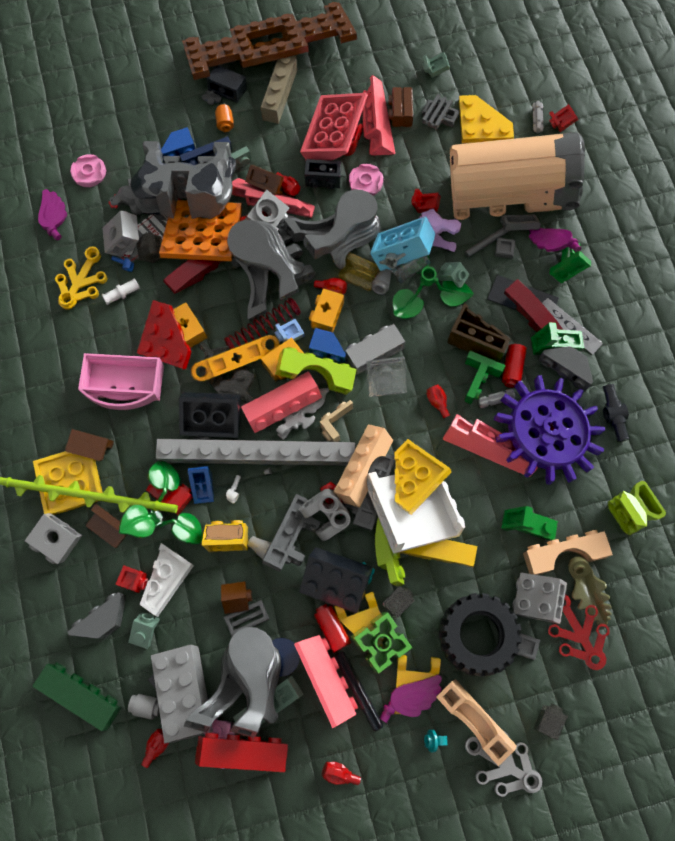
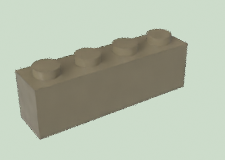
(279, 89)

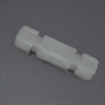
(537, 117)
(495, 398)

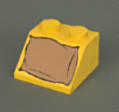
(225, 536)

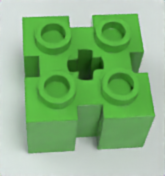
(393, 644)

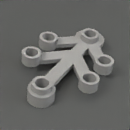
(507, 768)

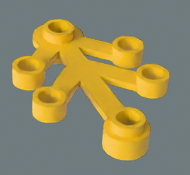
(80, 280)

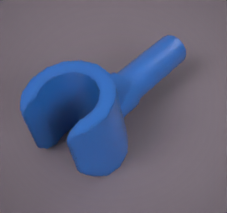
(127, 264)

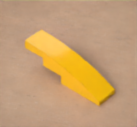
(446, 551)

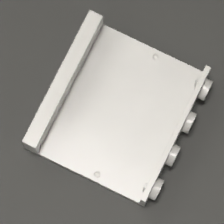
(430, 523)

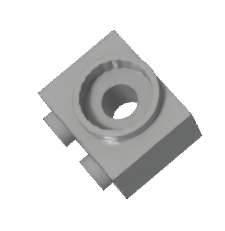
(272, 206)
(121, 234)
(41, 538)

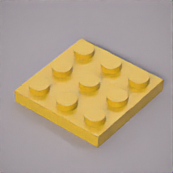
(62, 471)

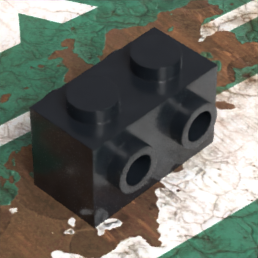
(323, 173)

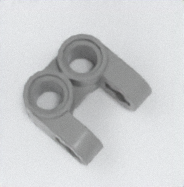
(333, 526)

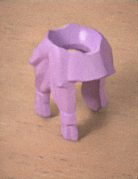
(440, 225)

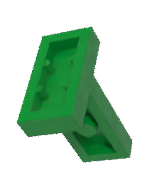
(570, 265)
(550, 338)
(485, 367)
(528, 522)

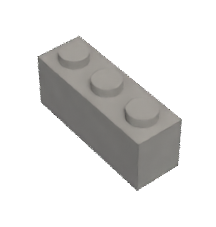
(375, 347)

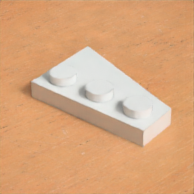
(166, 578)

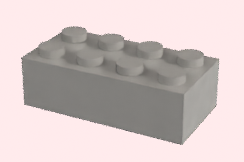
(179, 690)

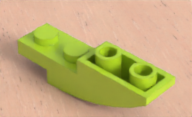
(386, 558)

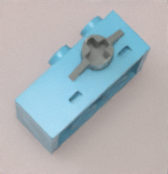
(403, 244)

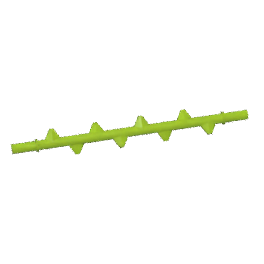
(89, 496)

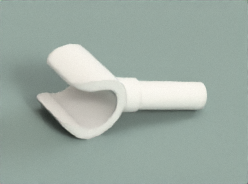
(232, 496)

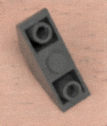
(568, 364)
(101, 620)

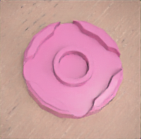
(88, 171)
(366, 178)

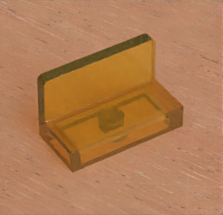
(359, 271)

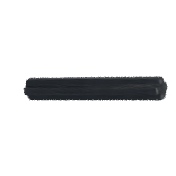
(359, 691)

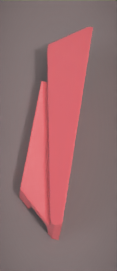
(376, 120)
(253, 194)
(481, 440)

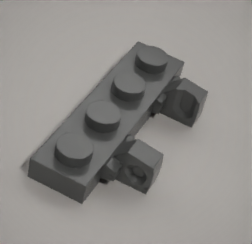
(366, 513)
(282, 547)

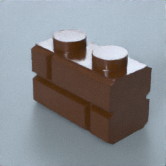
(402, 106)

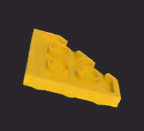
(482, 122)
(416, 476)

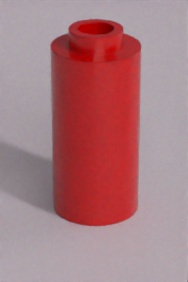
(514, 365)
(332, 628)

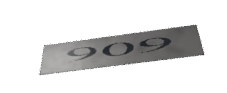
(591, 343)

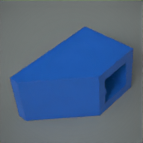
(178, 143)
(325, 345)

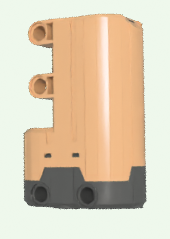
(530, 171)

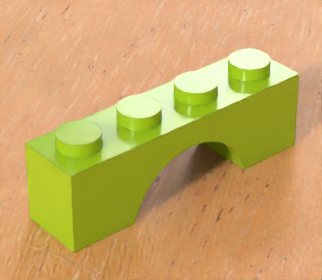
(338, 376)

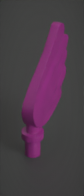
(51, 213)
(554, 239)
(412, 697)

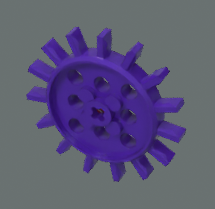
(549, 429)

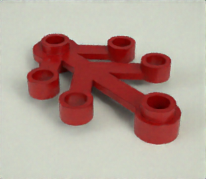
(582, 636)

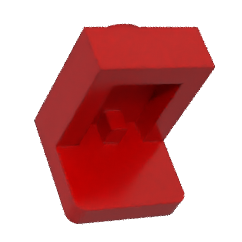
(563, 118)
(425, 202)
(132, 579)

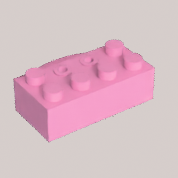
(105, 372)

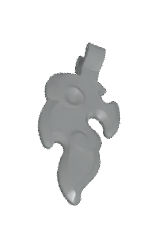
(297, 418)

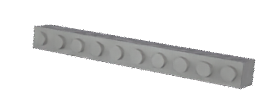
(254, 452)

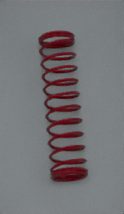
(294, 307)

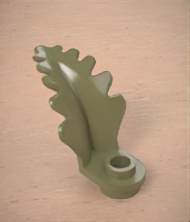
(589, 590)

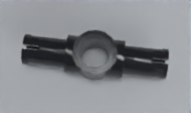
(615, 413)

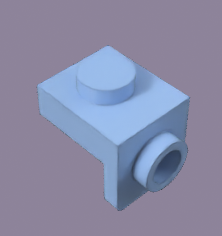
(289, 330)

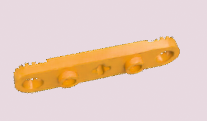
(222, 362)

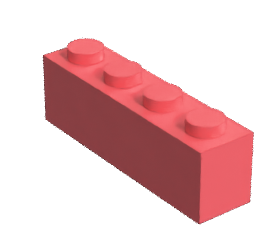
(281, 402)

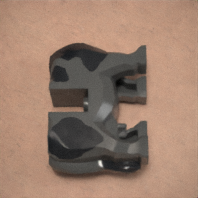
(204, 185)

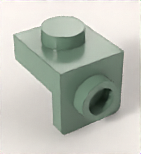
(436, 64)
(242, 157)
(453, 272)
(143, 630)

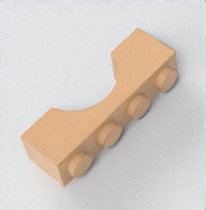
(353, 482)
(591, 547)
(489, 734)

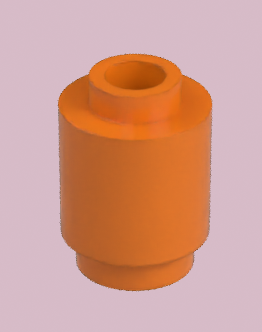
(224, 118)

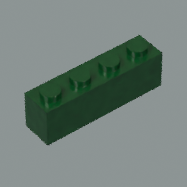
(77, 697)

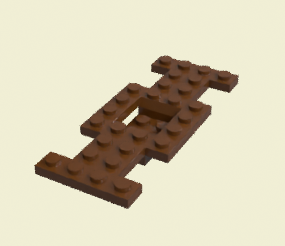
(294, 41)

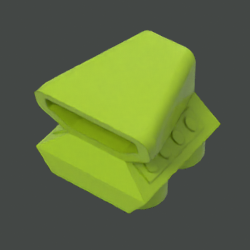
(636, 508)

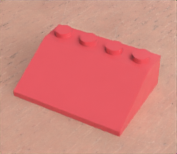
(333, 126)
(325, 679)

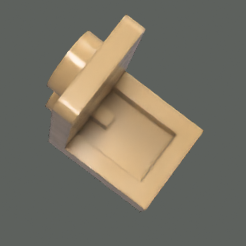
(329, 431)

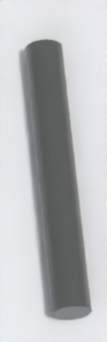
(485, 242)

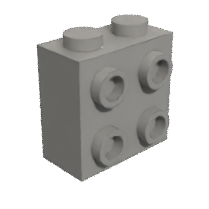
(539, 597)

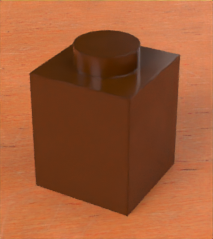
(235, 597)

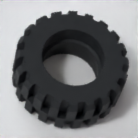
(507, 629)

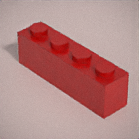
(241, 753)

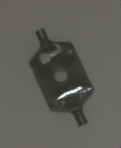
(240, 381)

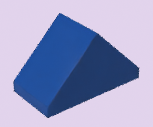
(201, 484)

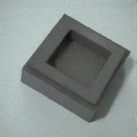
(505, 248)
(528, 647)

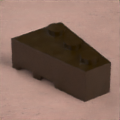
(475, 335)

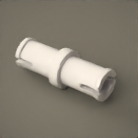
(120, 291)

